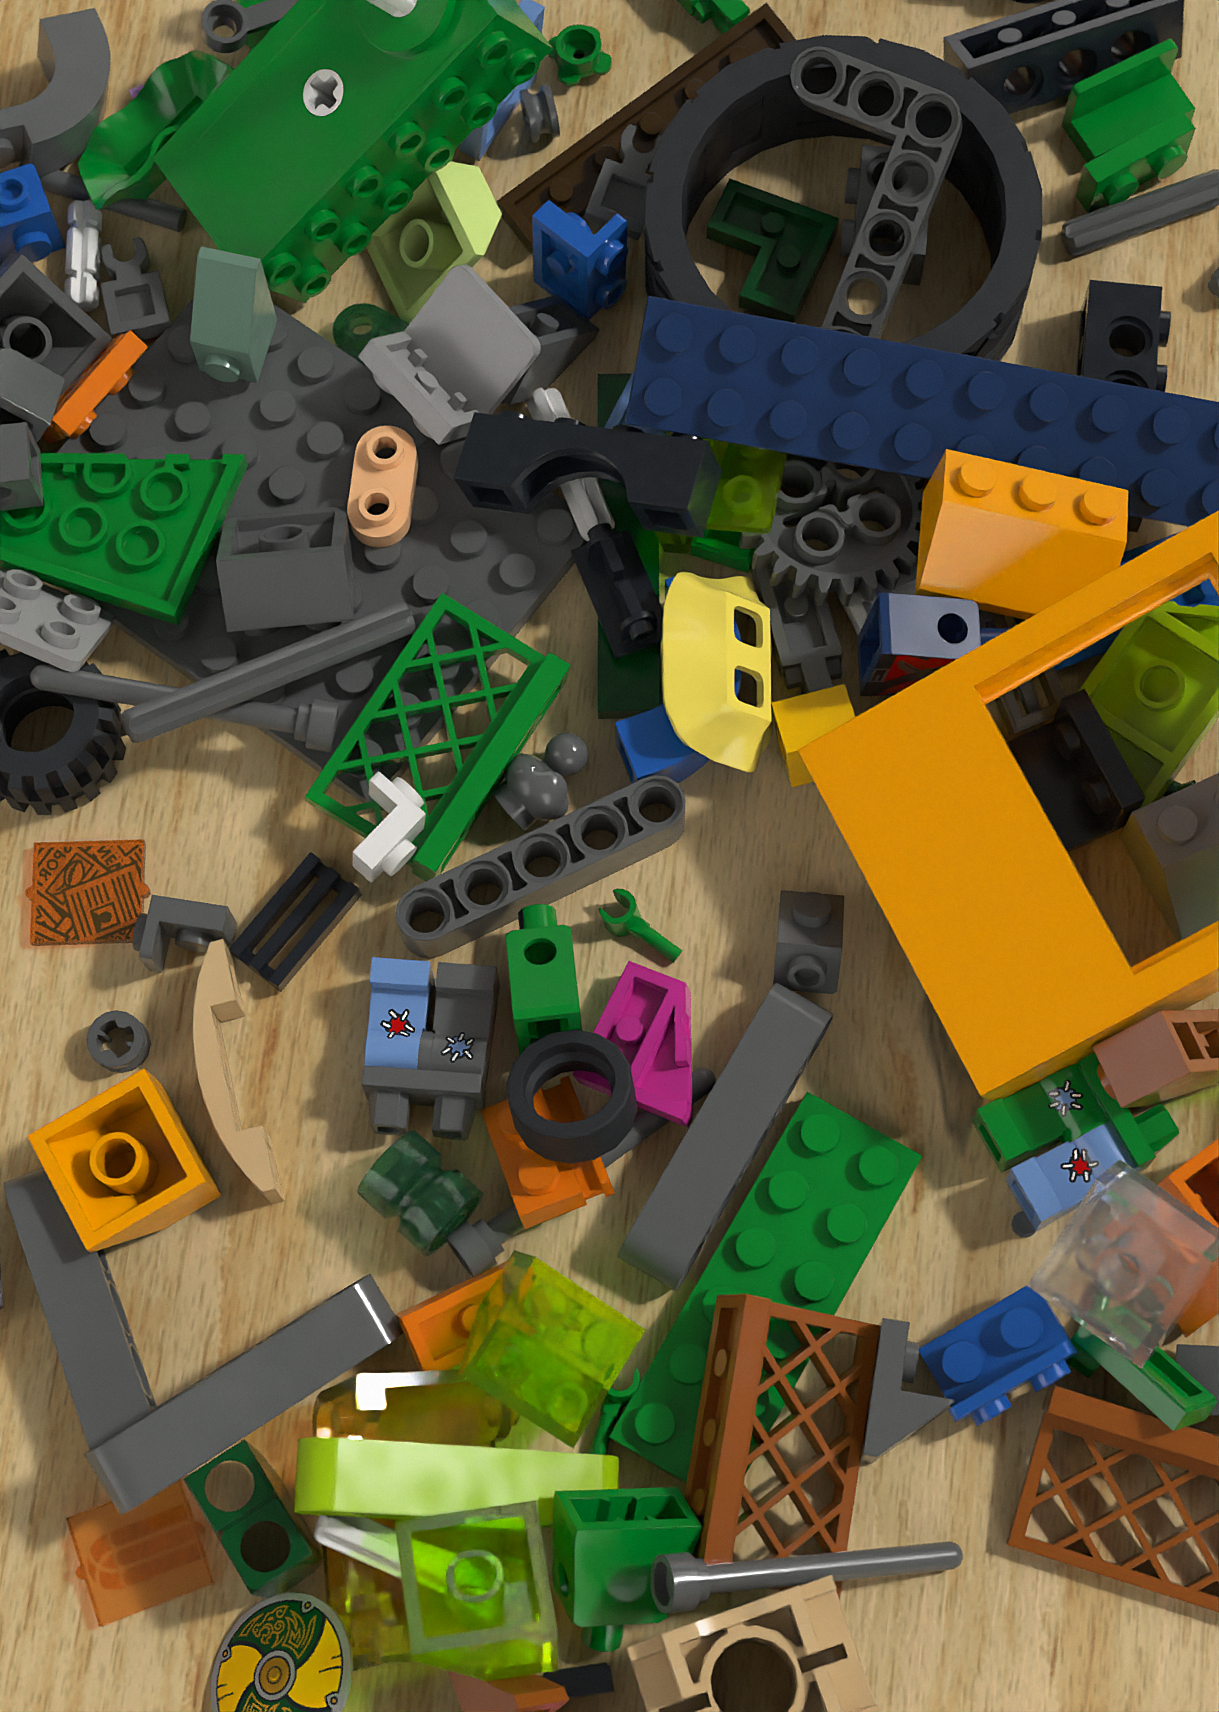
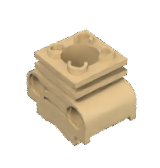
(798, 1624)

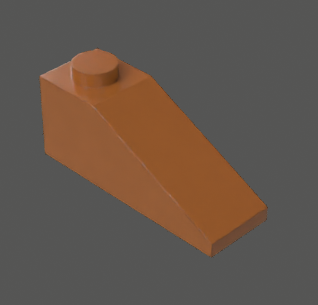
(1161, 1057)

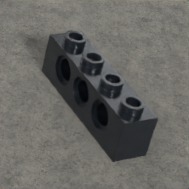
(1052, 47)
(1128, 319)

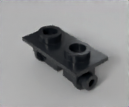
(619, 590)

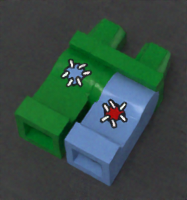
(1093, 1134)

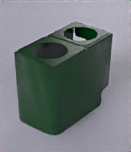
(230, 1526)

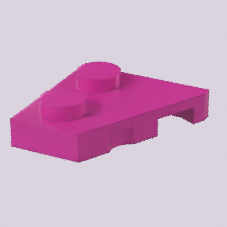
(652, 1028)

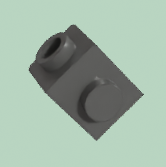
(809, 941)

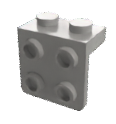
(453, 356)
(49, 622)

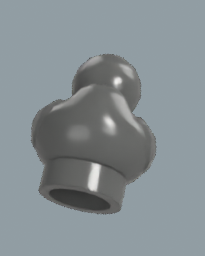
(537, 786)

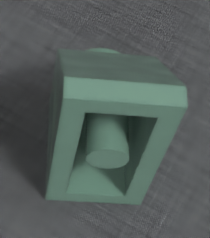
(231, 315)

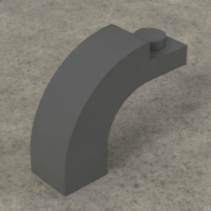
(61, 119)

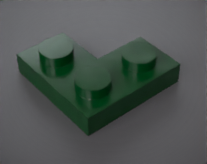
(783, 237)

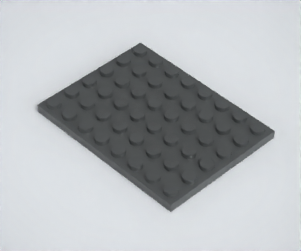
(300, 454)

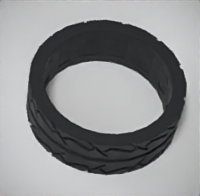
(757, 109)

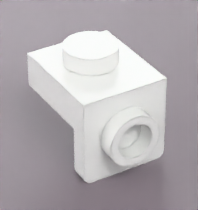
(390, 842)

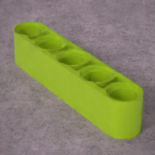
(433, 1479)

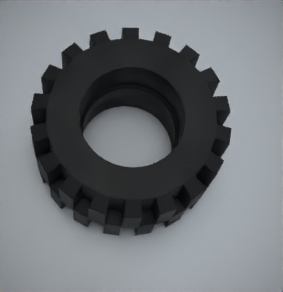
(71, 764)

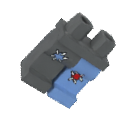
(422, 1066)

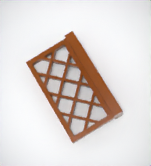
(729, 1420)
(1131, 1433)

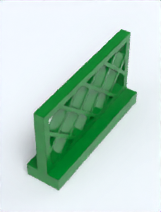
(493, 750)

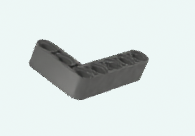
(886, 206)

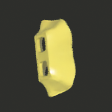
(700, 666)

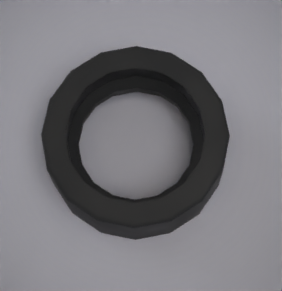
(566, 1053)

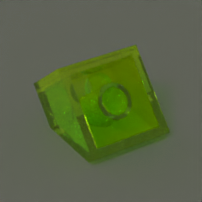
(478, 1592)

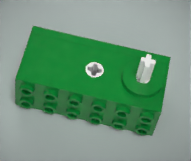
(342, 125)

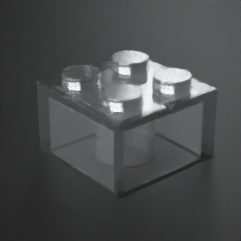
(1128, 1262)

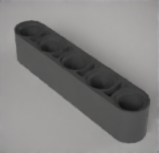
(559, 840)
(725, 1136)
(80, 1311)
(243, 1394)

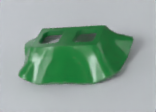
(122, 146)

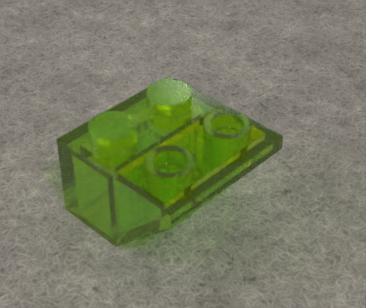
(547, 1347)

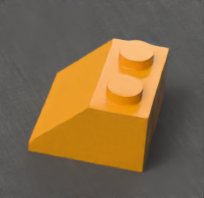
(124, 1163)

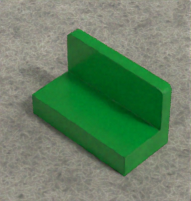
(1124, 101)

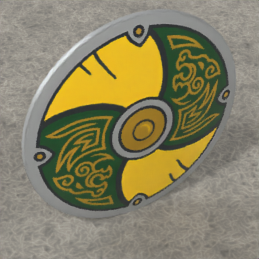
(284, 1658)

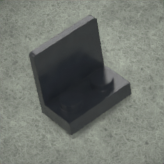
(1078, 773)

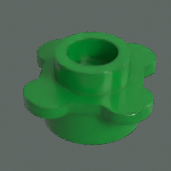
(574, 41)

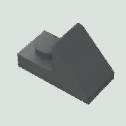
(891, 1412)

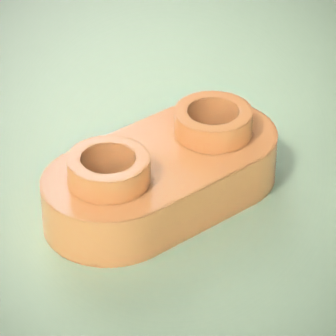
(385, 482)

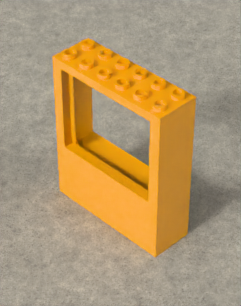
(973, 861)

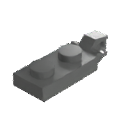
(800, 633)

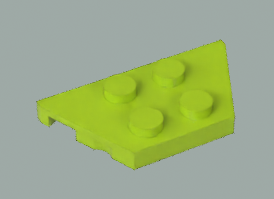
(1160, 691)

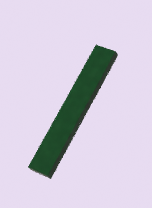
(633, 681)

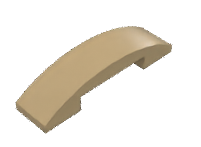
(219, 1001)

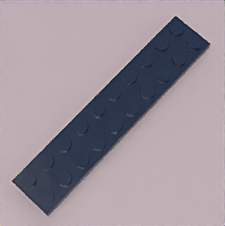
(907, 403)

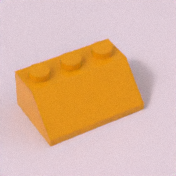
(1015, 534)

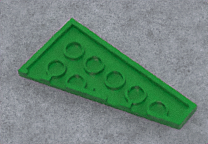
(123, 527)

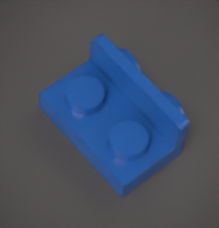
(577, 265)
(998, 1353)

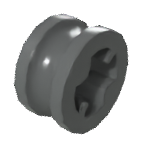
(539, 113)
(107, 1058)

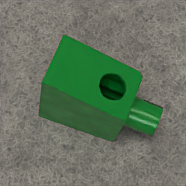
(542, 976)
(607, 1552)

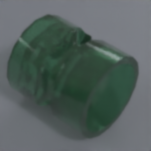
(414, 1187)

